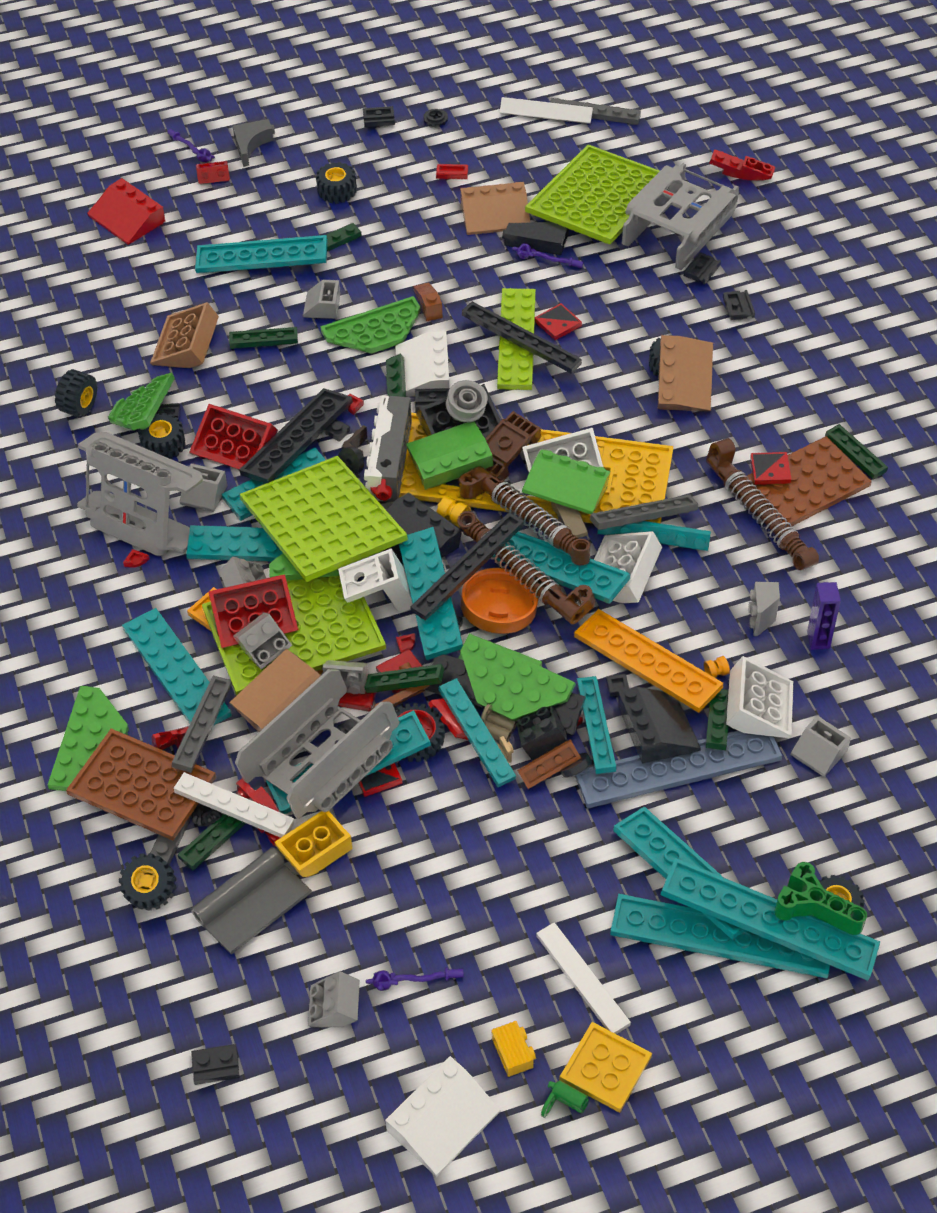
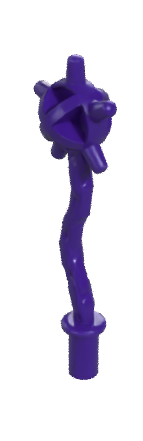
(203, 154)
(525, 251)
(383, 980)

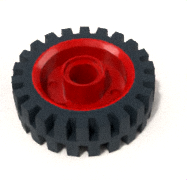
(432, 726)

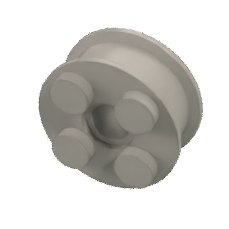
(466, 410)

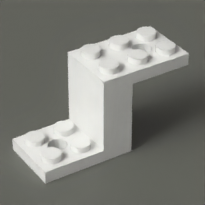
(381, 573)

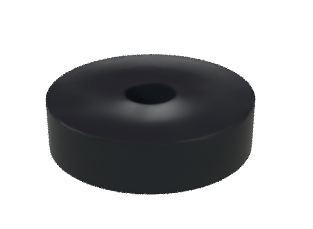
(352, 458)
(577, 766)

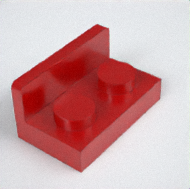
(212, 172)

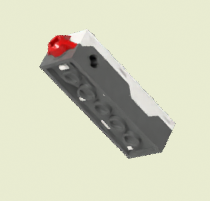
(388, 448)

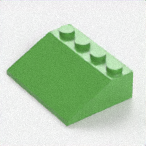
(449, 454)
(566, 481)

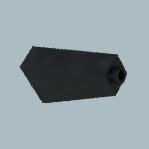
(541, 236)

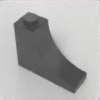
(250, 136)

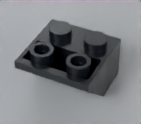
(541, 732)

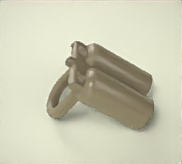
(498, 724)

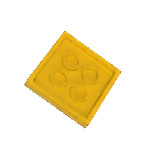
(605, 1067)

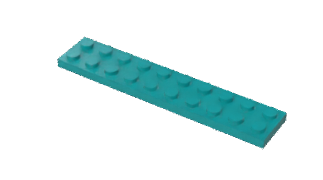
(756, 914)
(693, 931)

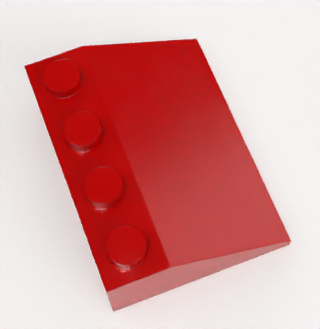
(127, 212)
(230, 437)
(242, 603)

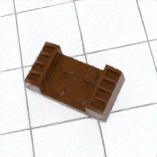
(507, 442)

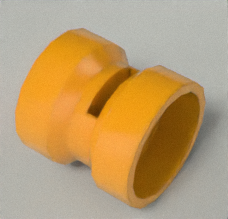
(717, 667)

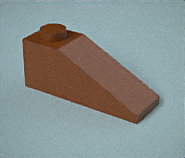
(429, 301)

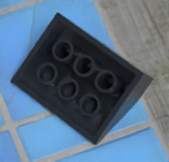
(436, 418)
(416, 516)
(656, 724)

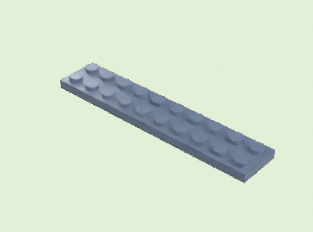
(637, 779)

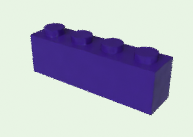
(823, 615)

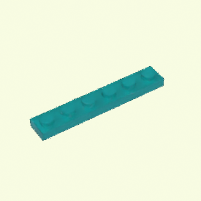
(666, 534)
(596, 725)
(477, 733)

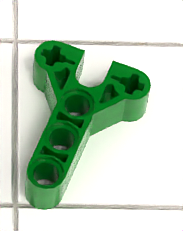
(807, 897)

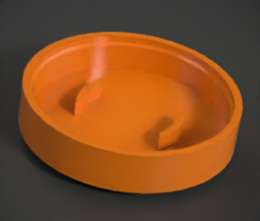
(497, 602)

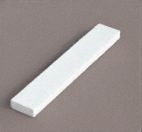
(546, 110)
(583, 979)

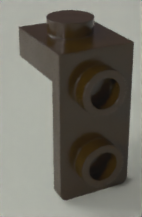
(357, 439)

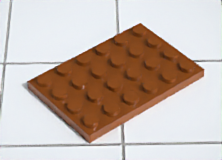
(819, 480)
(136, 784)

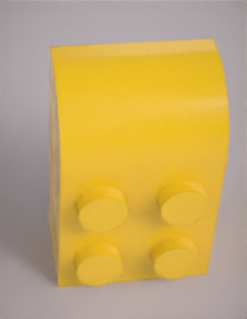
(315, 844)

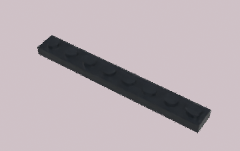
(522, 337)
(467, 566)

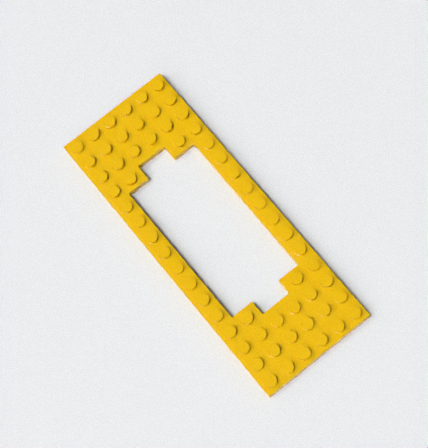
(636, 475)

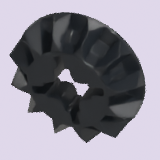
(430, 115)
(205, 815)

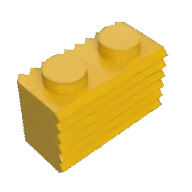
(512, 1048)

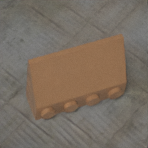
(493, 207)
(186, 337)
(685, 374)
(274, 689)

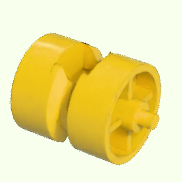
(450, 510)

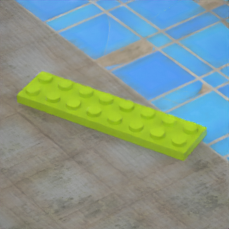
(515, 362)

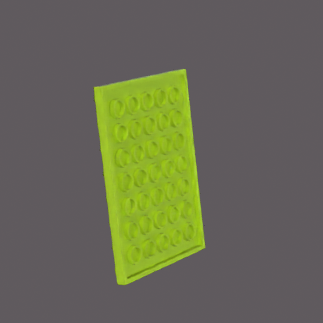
(592, 193)
(326, 630)

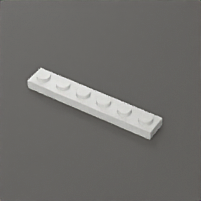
(234, 805)

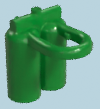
(567, 1096)

